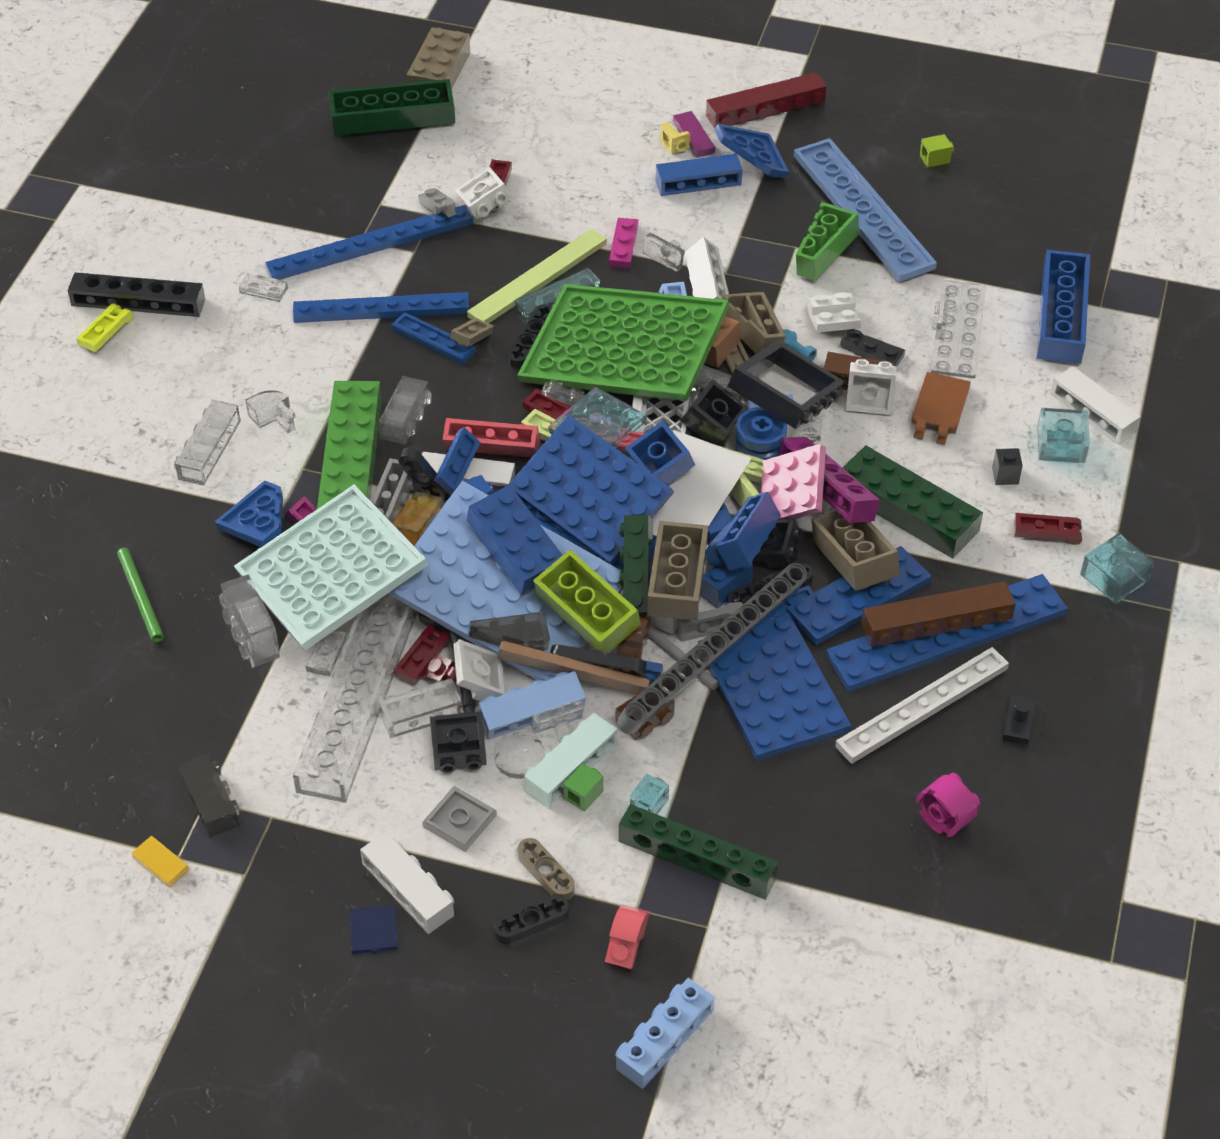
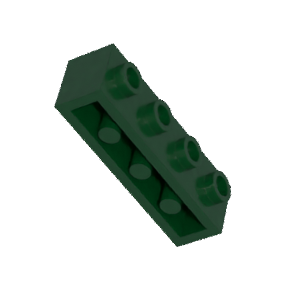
(637, 560)

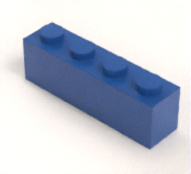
(698, 174)
(748, 531)

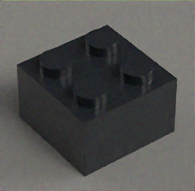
(714, 413)

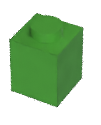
(583, 787)

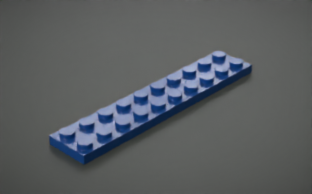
(863, 665)

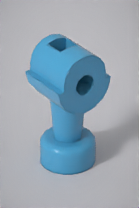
(791, 341)

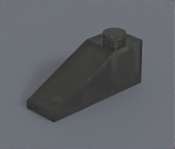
(523, 629)

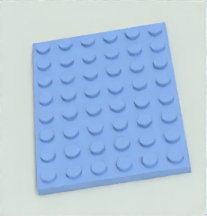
(469, 585)

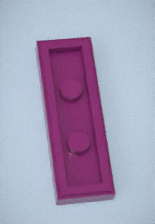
(699, 140)

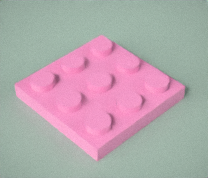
(796, 481)

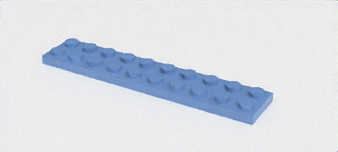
(877, 222)

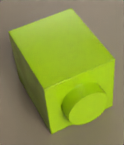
(936, 150)

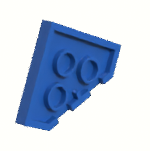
(754, 147)
(256, 516)

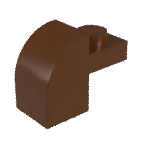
(634, 643)

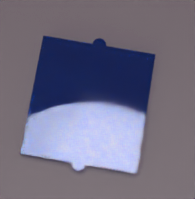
(373, 929)

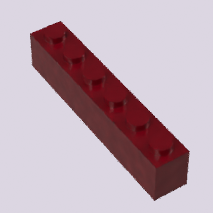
(766, 100)

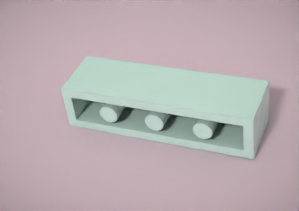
(584, 745)

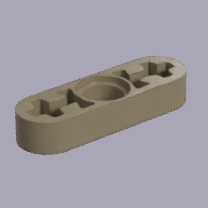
(543, 857)

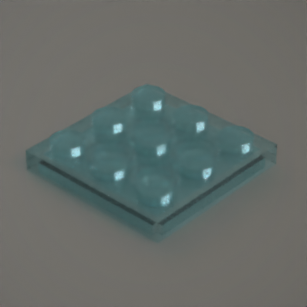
(604, 416)

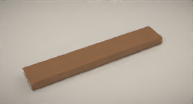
(584, 671)

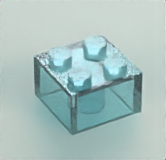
(1063, 435)
(1117, 568)

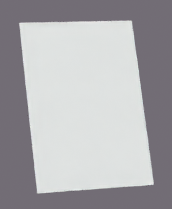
(703, 487)

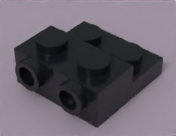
(781, 544)
(458, 741)

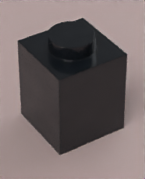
(1007, 466)

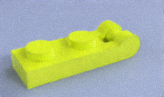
(104, 327)

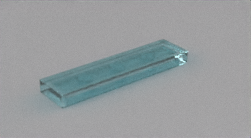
(550, 293)

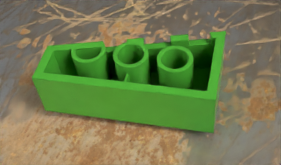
(826, 240)

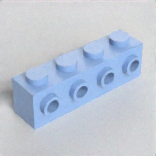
(517, 706)
(664, 1032)

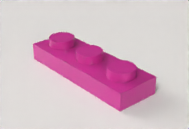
(623, 242)

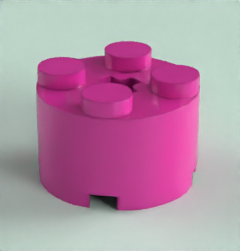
(948, 805)

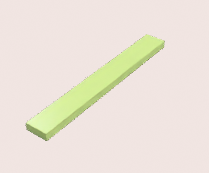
(538, 276)

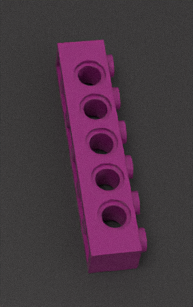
(839, 488)

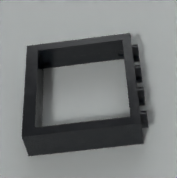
(746, 383)

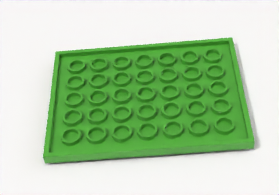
(625, 341)

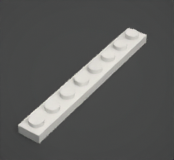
(921, 705)

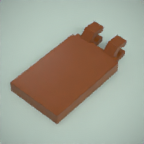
(940, 405)

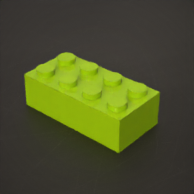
(587, 602)

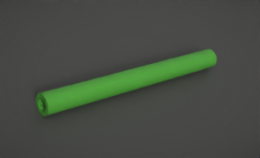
(140, 595)

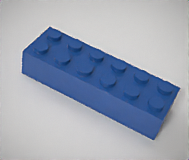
(1063, 307)

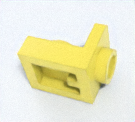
(672, 140)

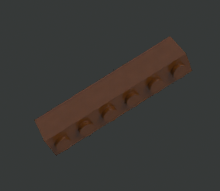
(938, 614)

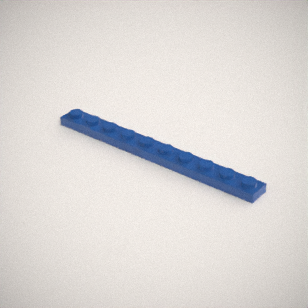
(367, 243)

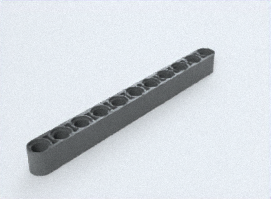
(771, 598)

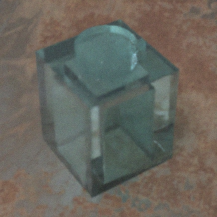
(650, 794)

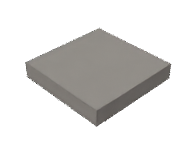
(459, 818)

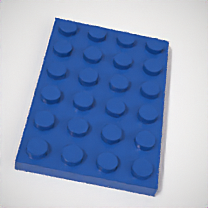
(589, 487)
(778, 690)

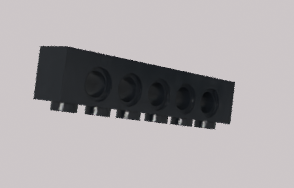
(137, 294)

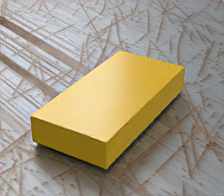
(160, 861)

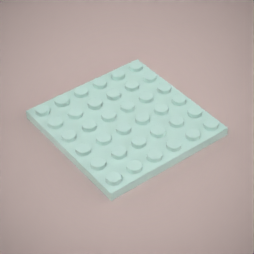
(331, 566)

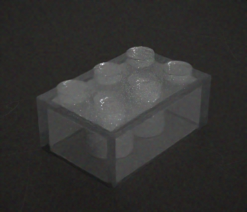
(249, 621)

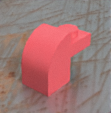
(625, 935)

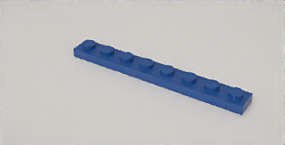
(380, 307)

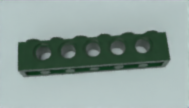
(698, 851)

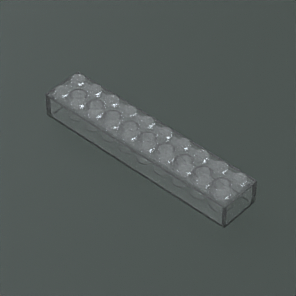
(352, 700)

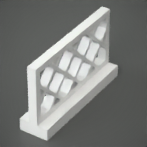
(641, 404)

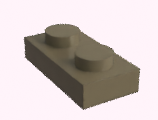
(471, 332)

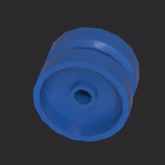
(759, 433)

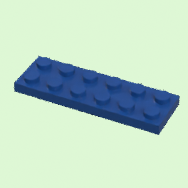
(841, 606)

